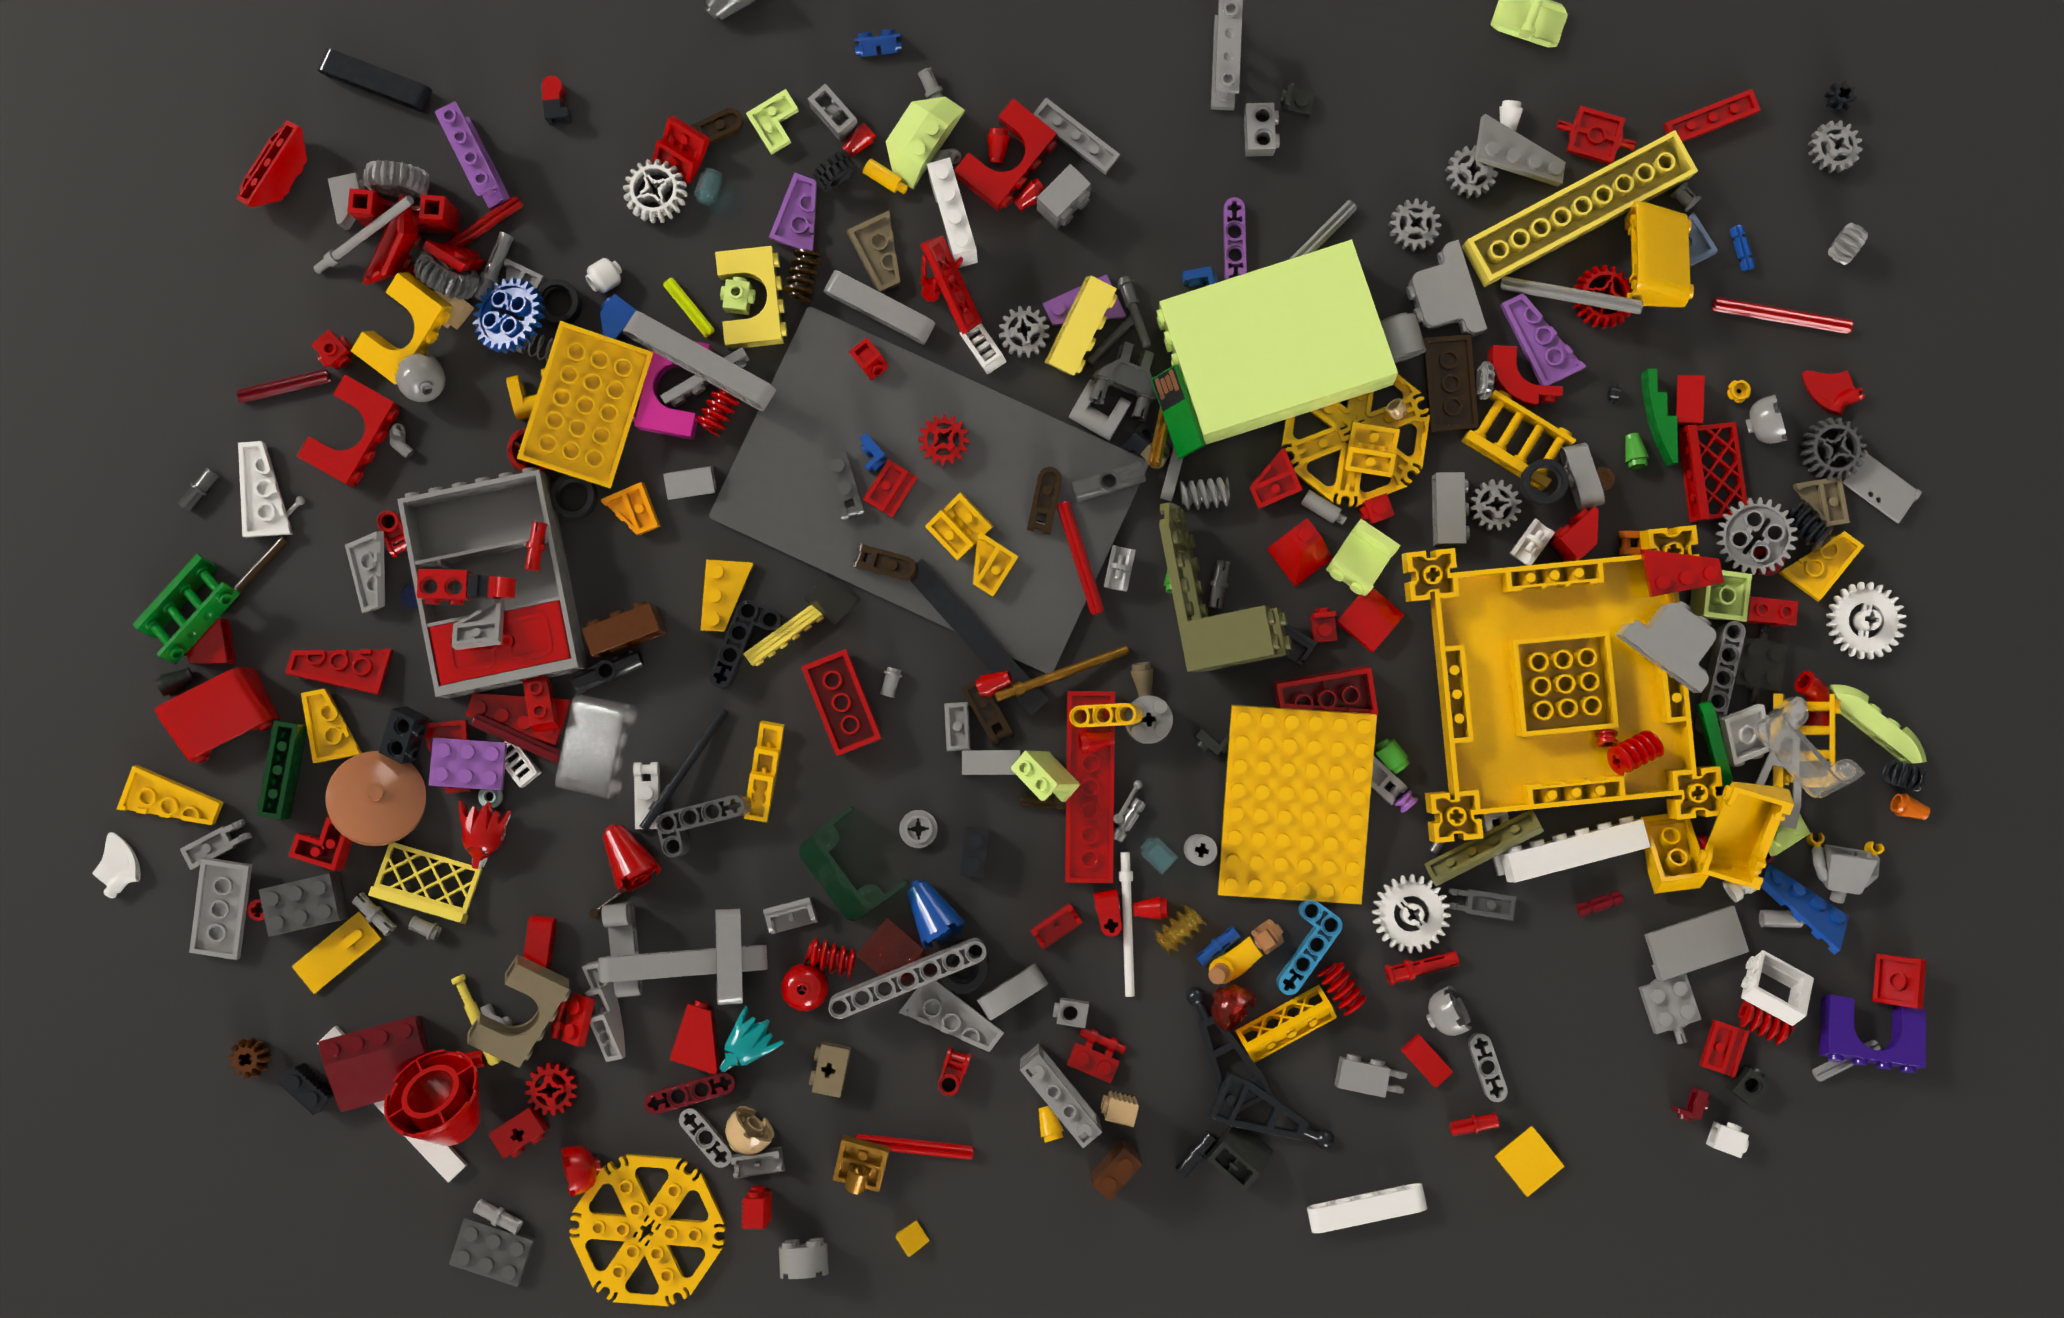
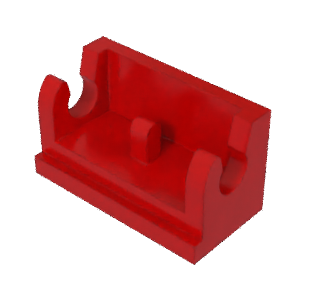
(1690, 400)
(1056, 926)

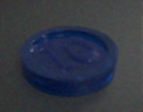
(408, 597)

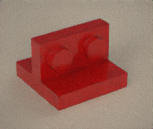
(1899, 981)

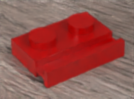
(890, 488)
(1724, 1048)

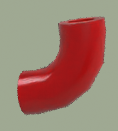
(1814, 691)

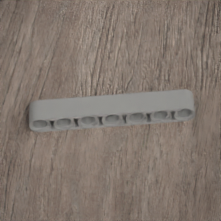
(699, 360)
(674, 964)
(899, 987)

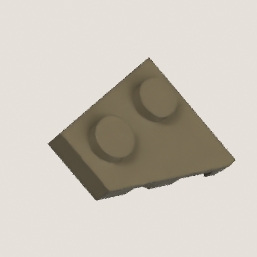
(1826, 499)

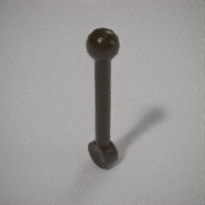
(594, 912)

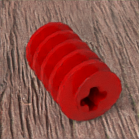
(717, 411)
(1634, 752)
(831, 957)
(1343, 987)
(1764, 1023)

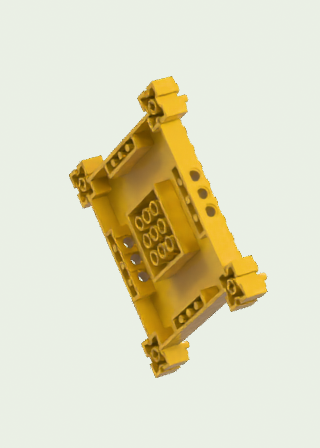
(1538, 671)

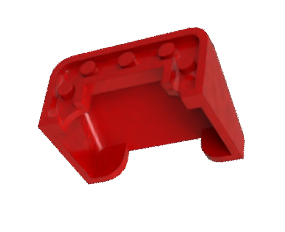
(217, 712)

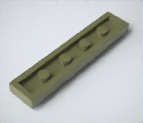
(1480, 850)

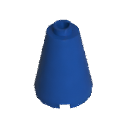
(932, 914)

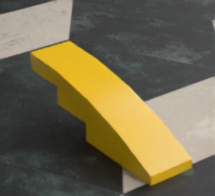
(764, 770)

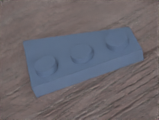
(1700, 243)

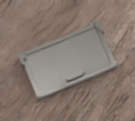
(1892, 491)

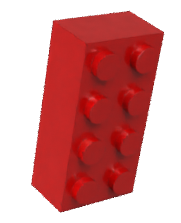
(842, 702)

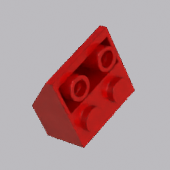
(1579, 537)

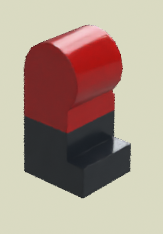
(553, 103)
(491, 587)

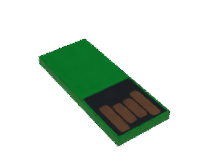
(1178, 411)

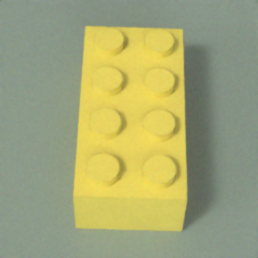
(1080, 326)

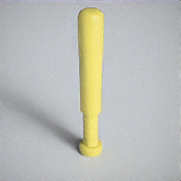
(471, 1009)

